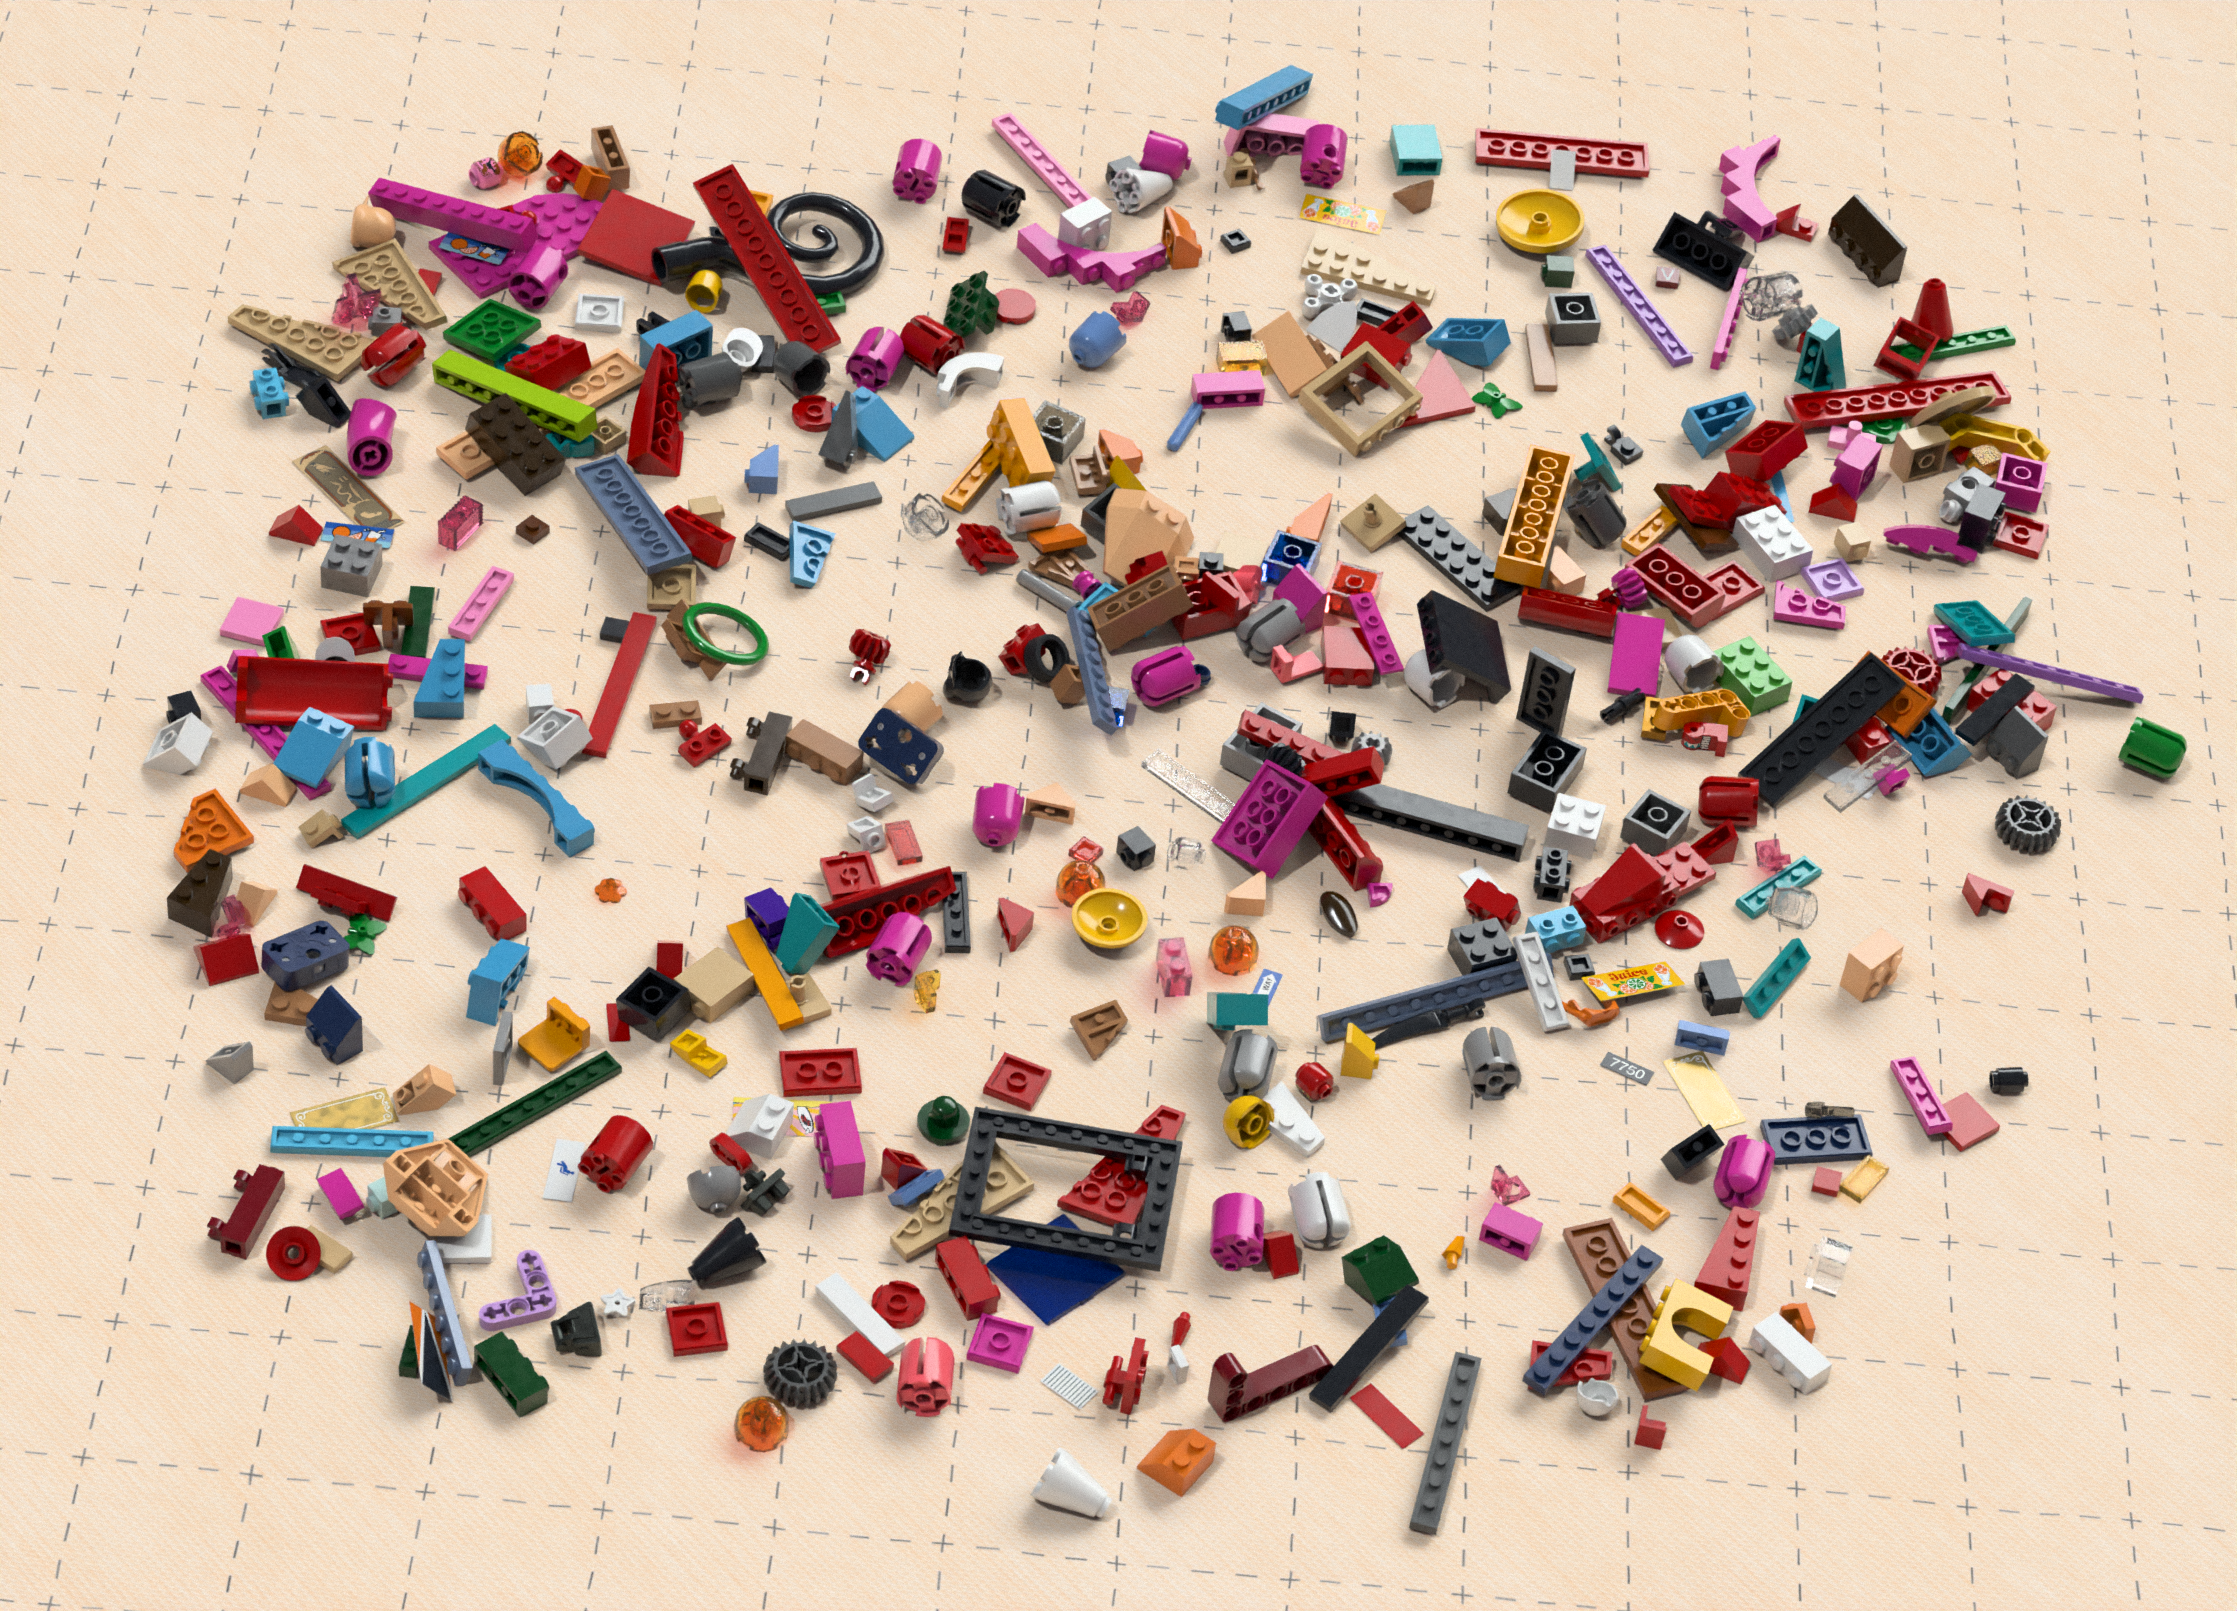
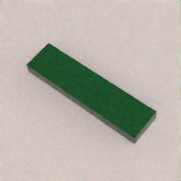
(417, 636)

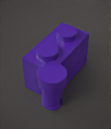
(768, 915)

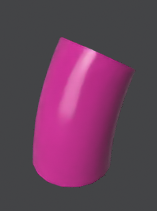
(370, 436)

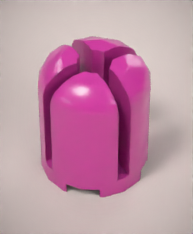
(875, 358)
(1165, 676)
(899, 948)
(1743, 1172)

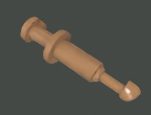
(1255, 175)

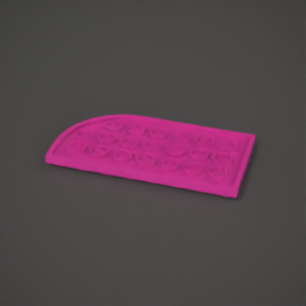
(560, 224)

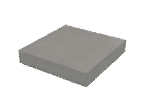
(502, 1048)

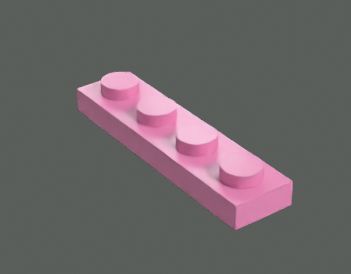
(481, 603)

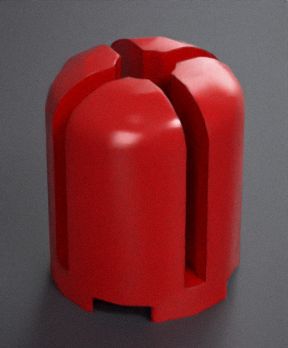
(930, 342)
(392, 356)
(1728, 799)

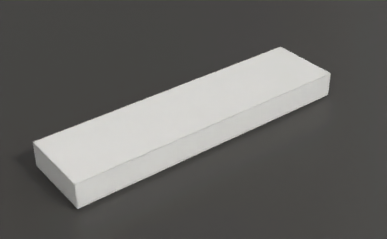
(1540, 981)
(859, 1314)

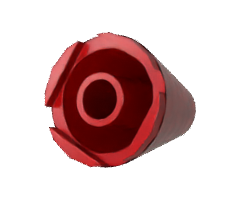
(1933, 309)

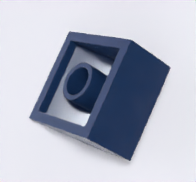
(335, 1027)

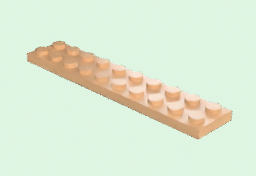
(605, 380)

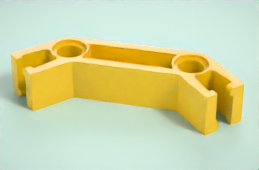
(2008, 438)

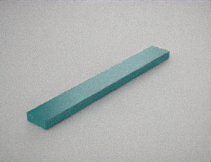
(424, 782)

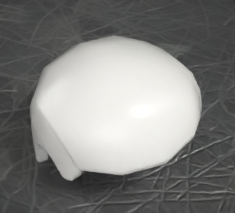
(1597, 1397)

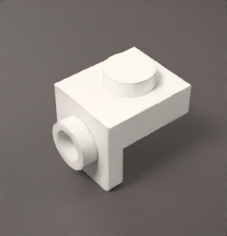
(869, 795)

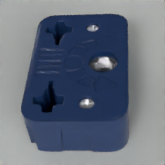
(895, 753)
(305, 955)

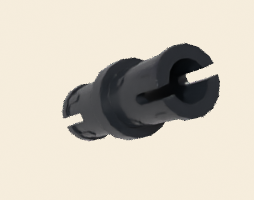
(1622, 705)

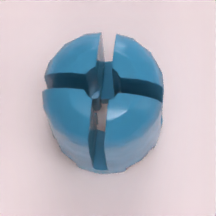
(369, 775)

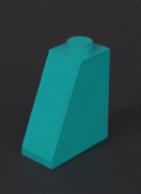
(804, 934)

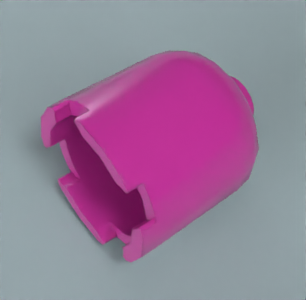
(1165, 155)
(997, 814)

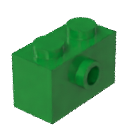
(280, 644)

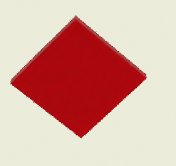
(627, 233)

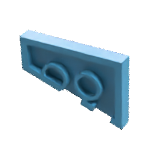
(807, 552)

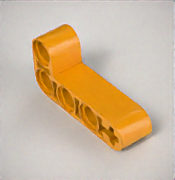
(1708, 707)

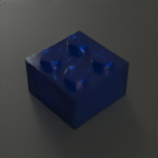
(1286, 552)

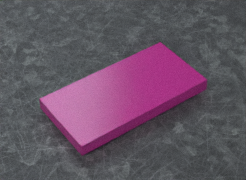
(1636, 654)

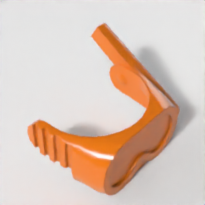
(1593, 1017)

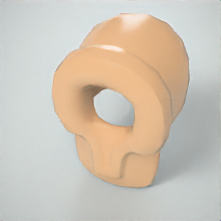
(371, 226)

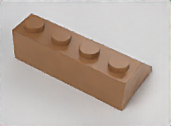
(1140, 607)

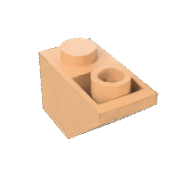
(424, 1091)

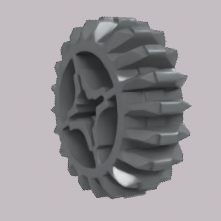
(2028, 824)
(787, 1365)

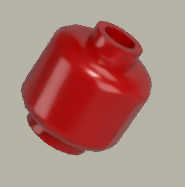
(1314, 1081)

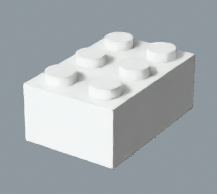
(1772, 543)

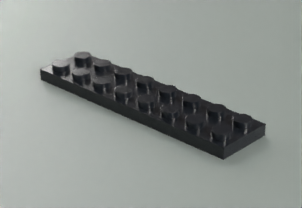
(1823, 729)

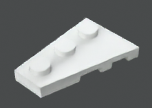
(1292, 1122)

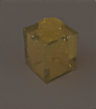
(1984, 458)

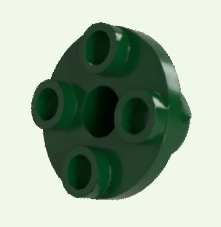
(943, 1120)

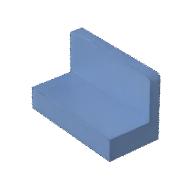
(1702, 1037)

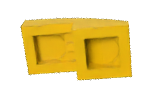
(695, 1052)

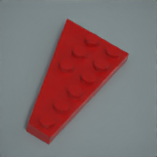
(1107, 1191)

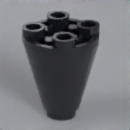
(727, 1255)

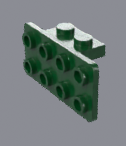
(971, 306)

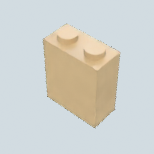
(716, 984)

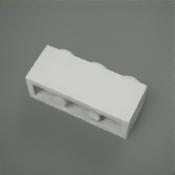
(1790, 1353)

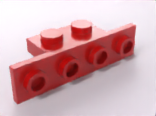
(345, 893)

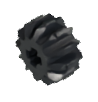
(1286, 758)

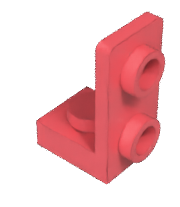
(1291, 668)

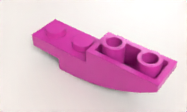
(1920, 537)

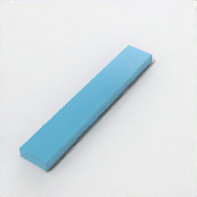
(344, 1141)

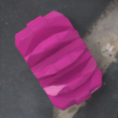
(1629, 588)

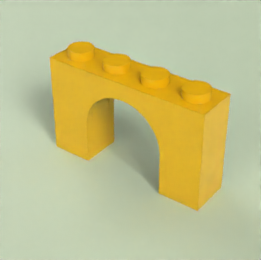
(1665, 1350)

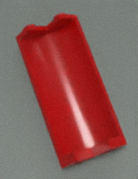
(284, 688)

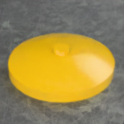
(1540, 220)

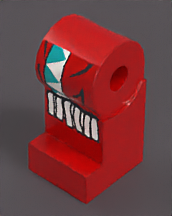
(1705, 737)

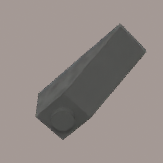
(841, 439)

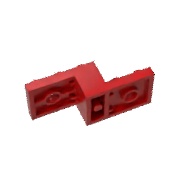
(1724, 500)

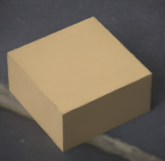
(608, 435)

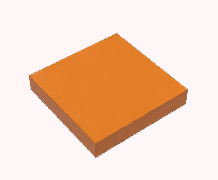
(1057, 538)

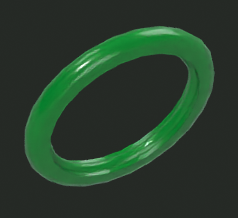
(719, 654)

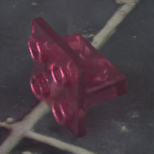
(354, 302)

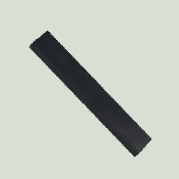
(1368, 1348)

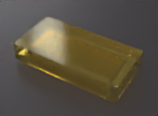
(1863, 1179)

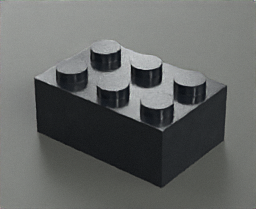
(1546, 770)

